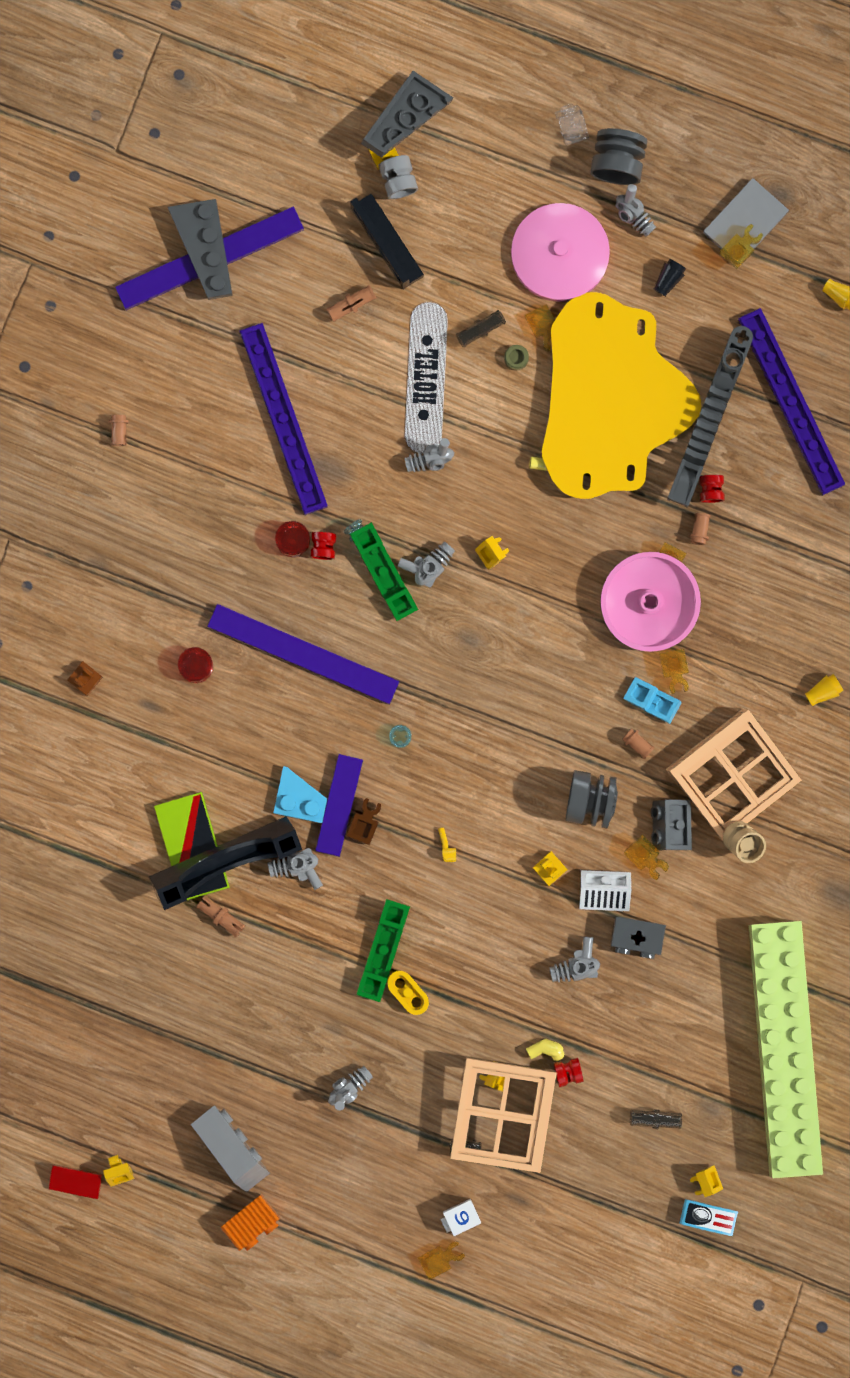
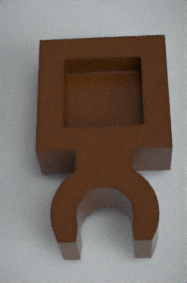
(363, 825)

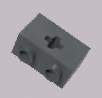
(652, 933)

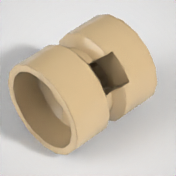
(744, 842)

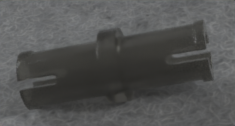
(480, 328)
(655, 1119)

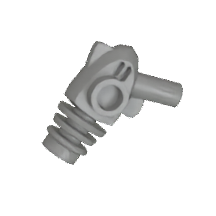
(632, 209)
(433, 457)
(430, 567)
(298, 864)
(580, 966)
(346, 1090)

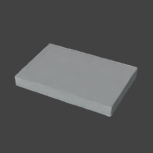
(750, 206)

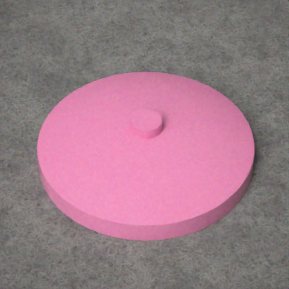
(560, 252)
(650, 601)

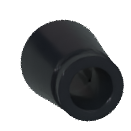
(669, 277)

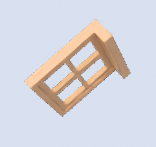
(713, 746)
(538, 1121)

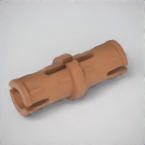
(351, 303)
(220, 916)

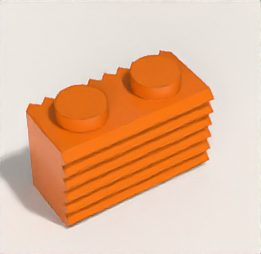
(250, 1223)

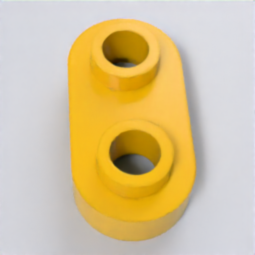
(408, 992)

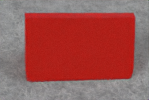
(75, 1181)

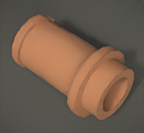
(118, 430)
(700, 529)
(638, 743)

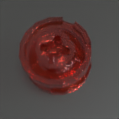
(292, 539)
(195, 665)

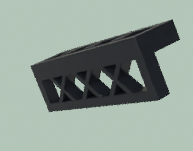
(386, 240)

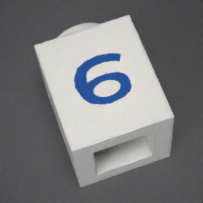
(460, 1218)

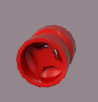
(711, 488)
(323, 546)
(574, 1072)

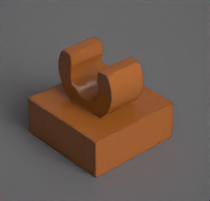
(85, 678)

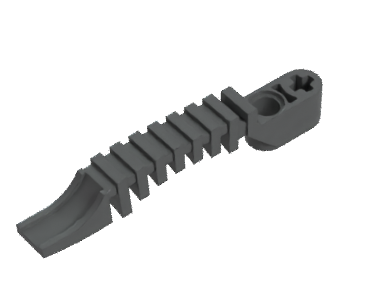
(710, 417)

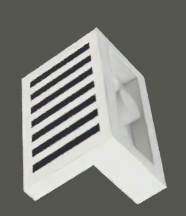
(605, 890)

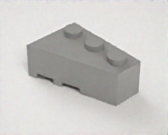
(230, 1148)

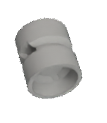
(399, 180)

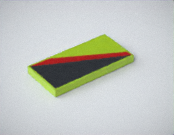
(188, 833)

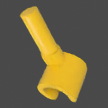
(448, 854)

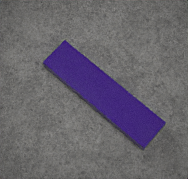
(339, 805)

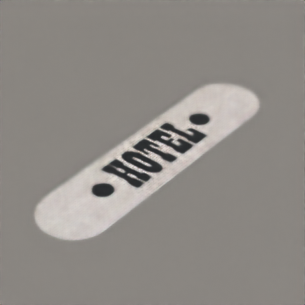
(426, 376)

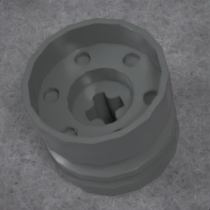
(618, 156)
(591, 799)

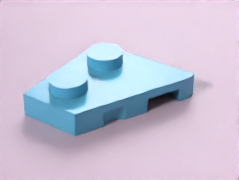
(299, 799)

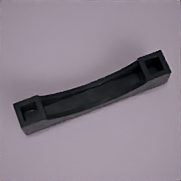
(179, 881)

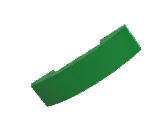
(383, 571)
(383, 950)

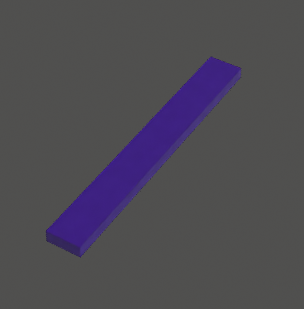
(236, 247)
(792, 403)
(283, 419)
(303, 654)

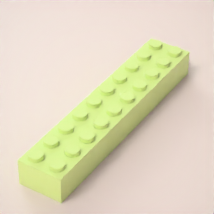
(785, 1049)

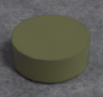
(516, 357)

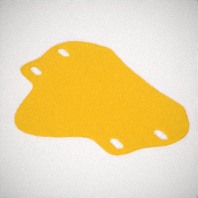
(610, 397)

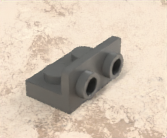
(671, 824)

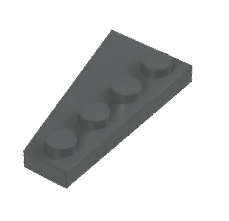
(408, 110)
(203, 239)

